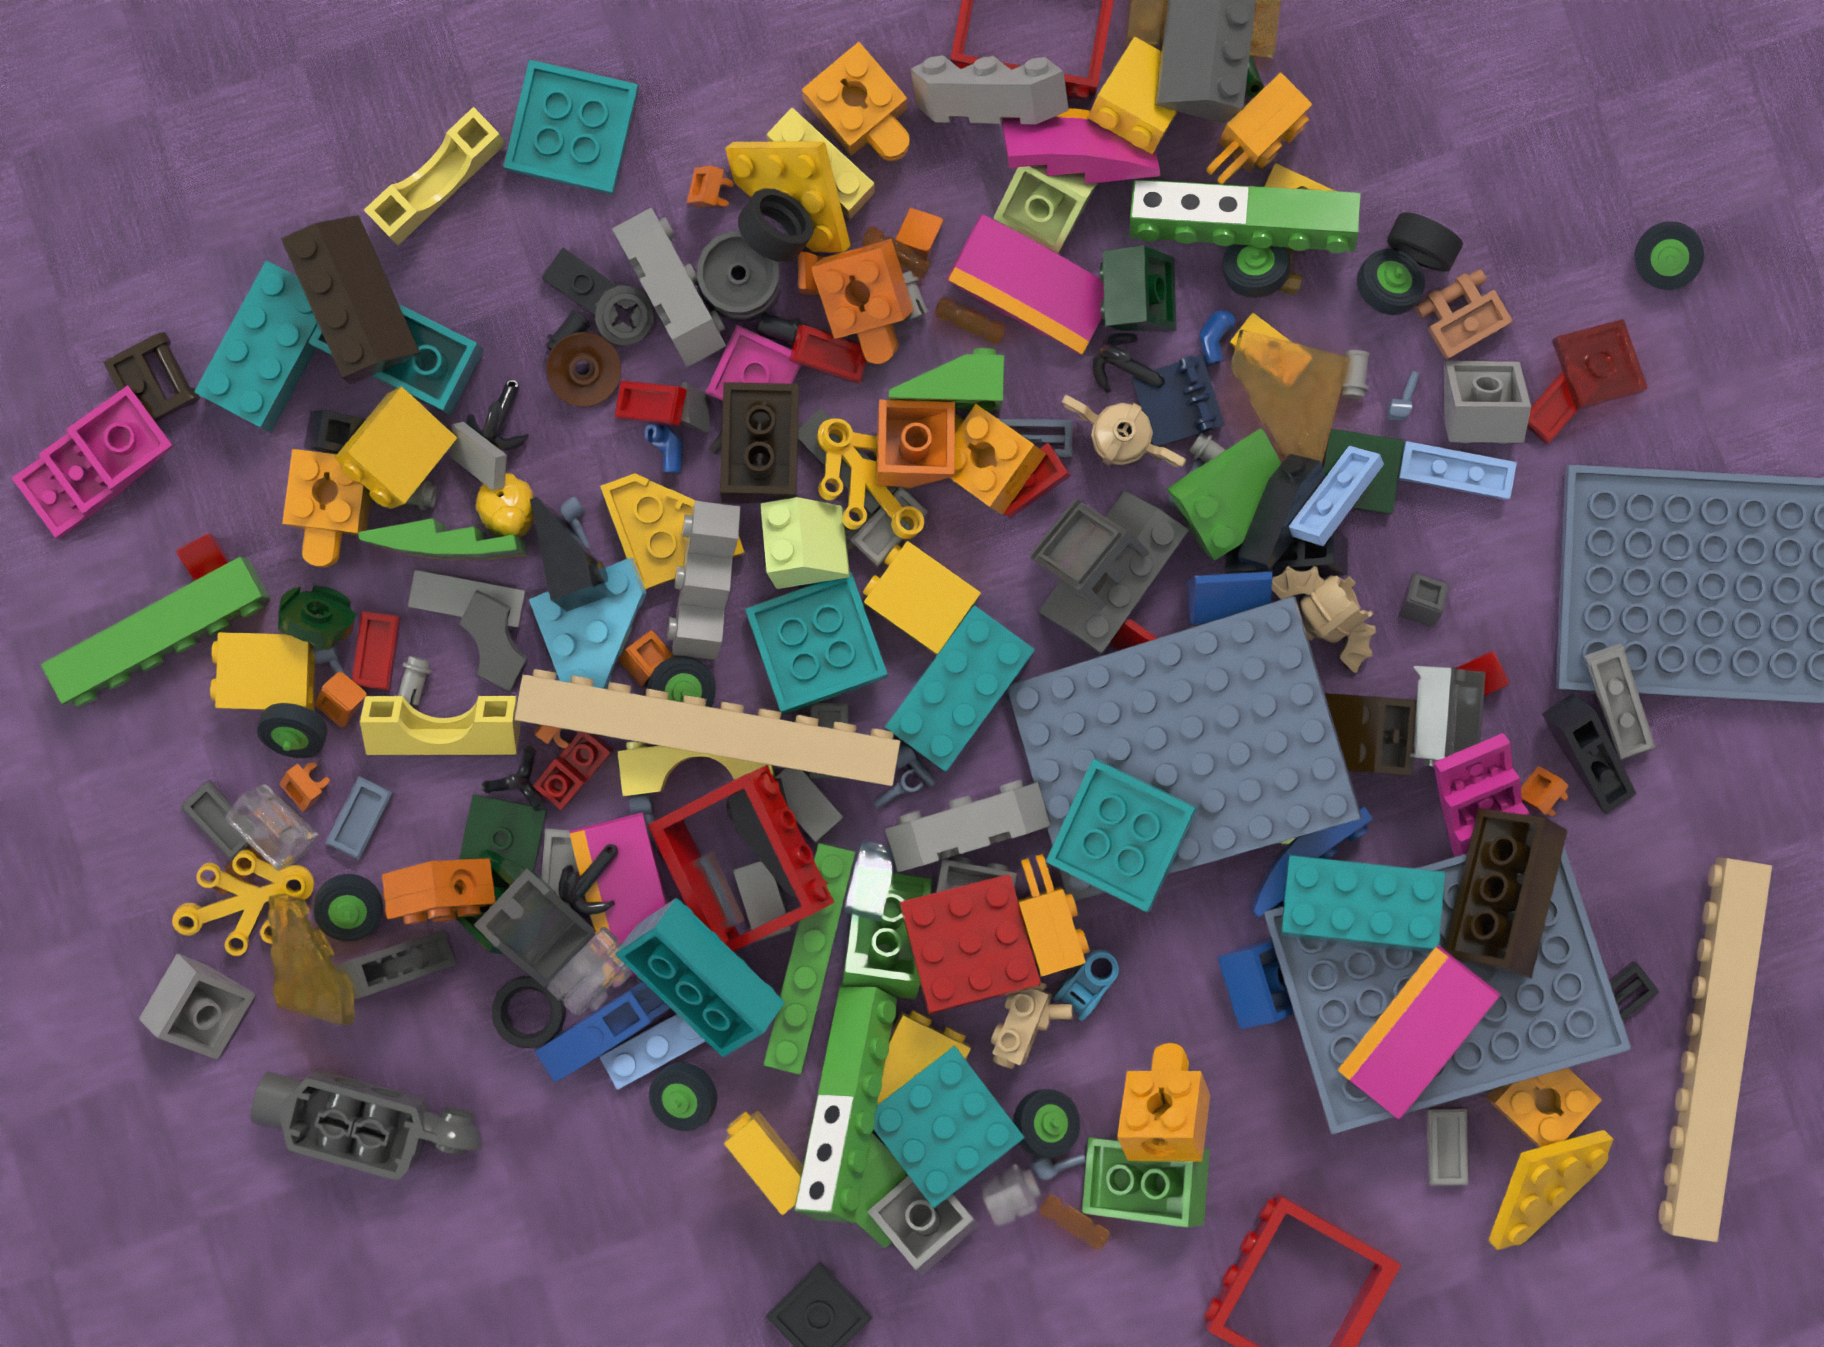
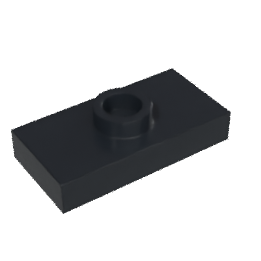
(577, 280)

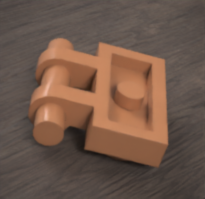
(1469, 324)

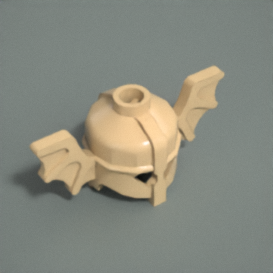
(1117, 449)
(1329, 611)

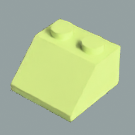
(1044, 205)
(804, 542)

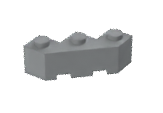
(989, 90)
(670, 286)
(704, 580)
(967, 825)

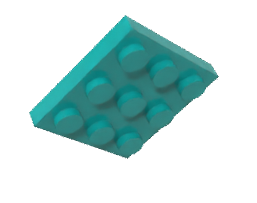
(571, 127)
(816, 643)
(1121, 834)
(944, 1126)

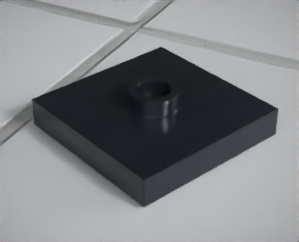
(819, 1311)

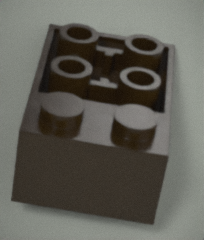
(1374, 732)

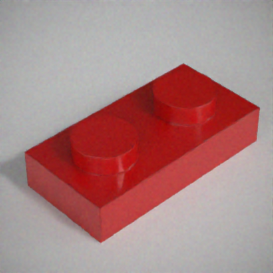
(1044, 478)

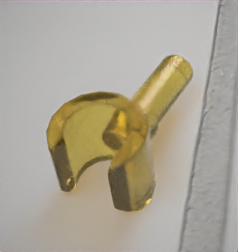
(1294, 279)

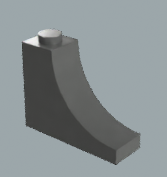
(398, 964)

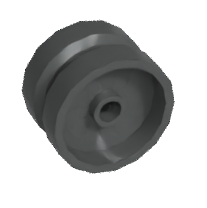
(737, 298)

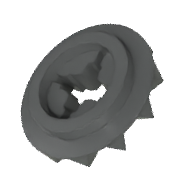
(640, 315)

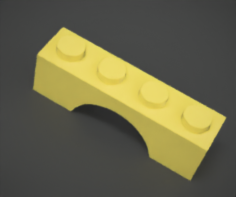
(459, 157)
(396, 728)
(648, 768)

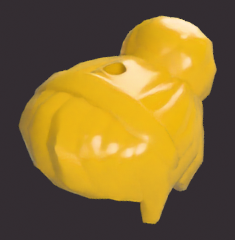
(506, 514)

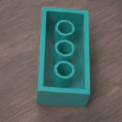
(262, 350)
(435, 374)
(959, 688)
(1362, 904)
(700, 977)

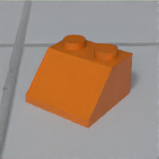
(914, 442)

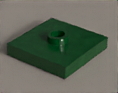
(1381, 492)
(504, 829)

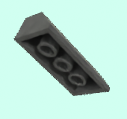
(1205, 57)
(1097, 627)

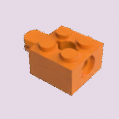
(876, 297)
(438, 890)

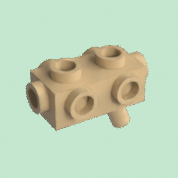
(1027, 1014)

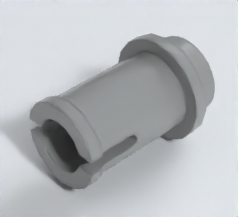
(915, 296)
(1354, 382)
(1205, 448)
(424, 496)
(414, 679)

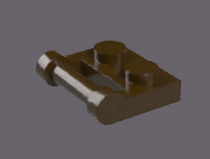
(133, 369)

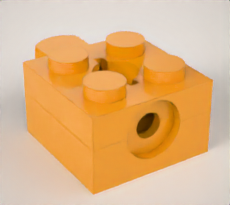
(860, 105)
(1260, 127)
(992, 458)
(324, 505)
(1050, 923)
(1546, 1105)
(1164, 1110)

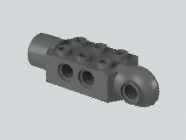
(359, 1122)

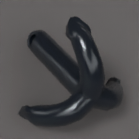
(1122, 360)
(496, 418)
(519, 781)
(574, 887)

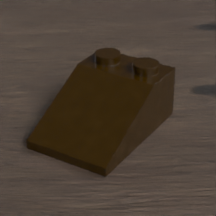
(759, 442)

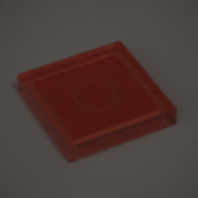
(1599, 364)

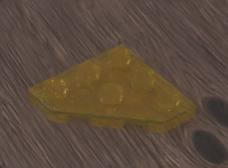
(1291, 390)
(303, 965)

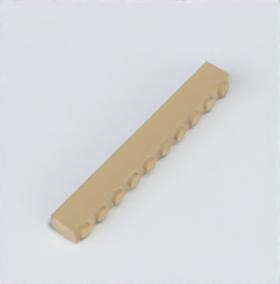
(707, 729)
(1715, 1049)

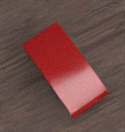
(573, 768)

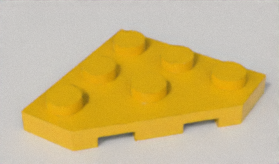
(803, 173)
(651, 526)
(1544, 1183)

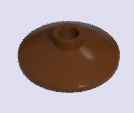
(586, 387)

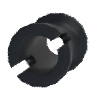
(573, 324)
(779, 328)

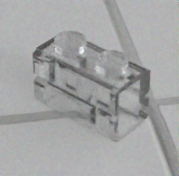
(271, 827)
(590, 973)
(1010, 1194)

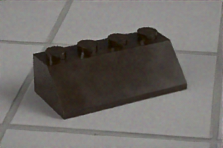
(350, 297)
(1505, 892)

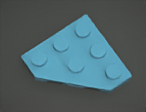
(594, 635)

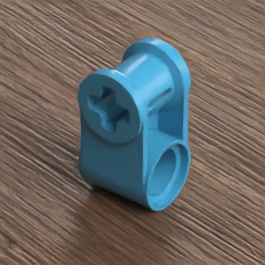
(1086, 985)

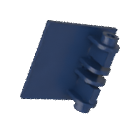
(1183, 404)

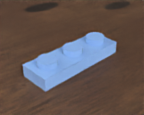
(1457, 470)
(1336, 495)
(649, 1050)

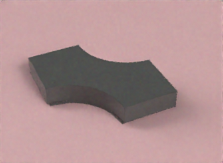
(488, 624)

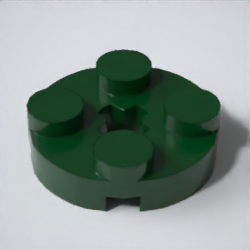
(299, 618)

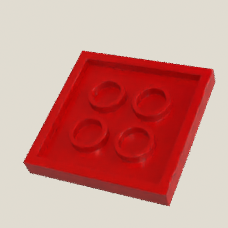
(969, 944)

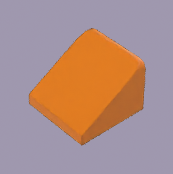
(920, 231)
(806, 281)
(644, 656)
(340, 698)

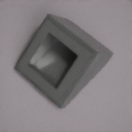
(695, 409)
(1424, 600)

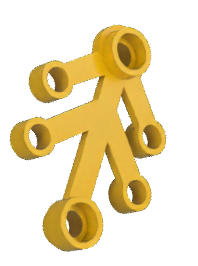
(861, 476)
(247, 897)

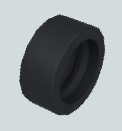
(766, 239)
(1425, 241)
(518, 1038)

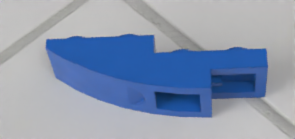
(1313, 845)
(600, 1031)

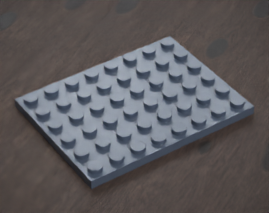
(1697, 579)
(1206, 714)
(1529, 1031)

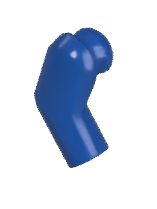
(1211, 334)
(668, 443)

